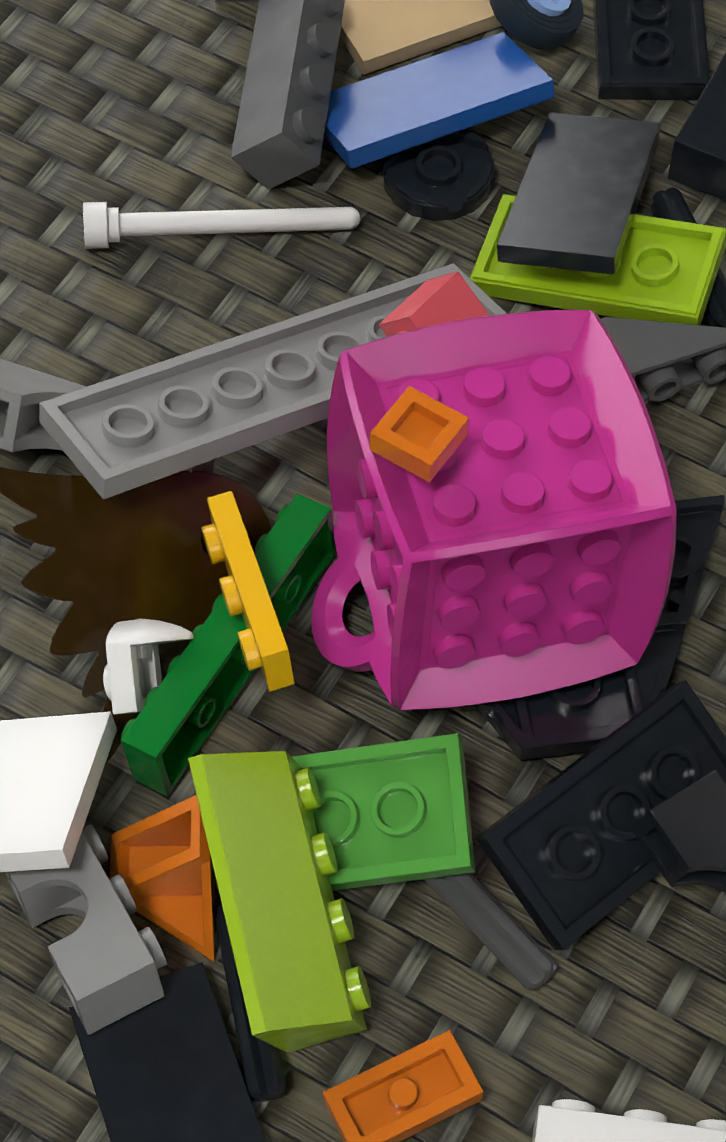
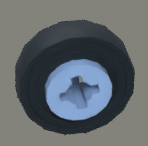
(540, 22)

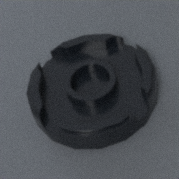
(441, 176)

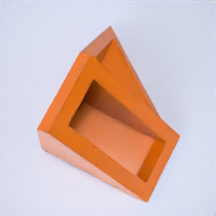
(170, 873)

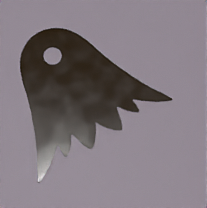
(124, 558)

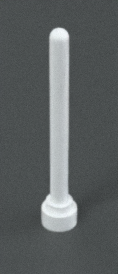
(106, 224)

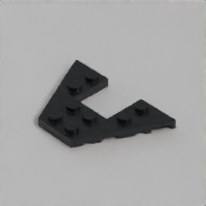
(587, 712)

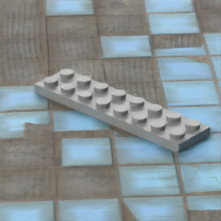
(220, 394)

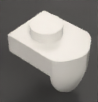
(135, 660)

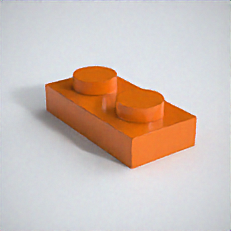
(404, 1093)

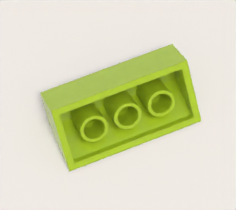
(279, 898)

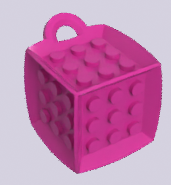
(532, 544)

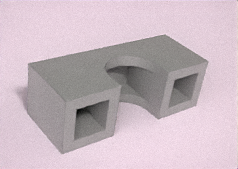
(106, 961)

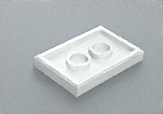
(48, 786)

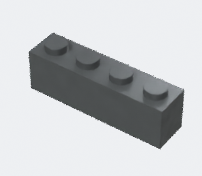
(287, 88)

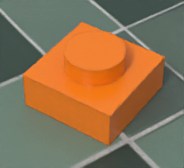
(419, 433)

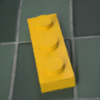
(247, 593)

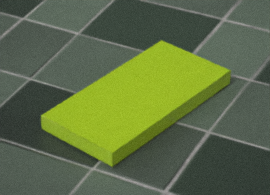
(659, 277)

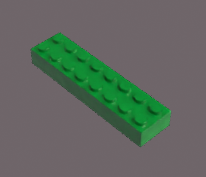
(212, 667)

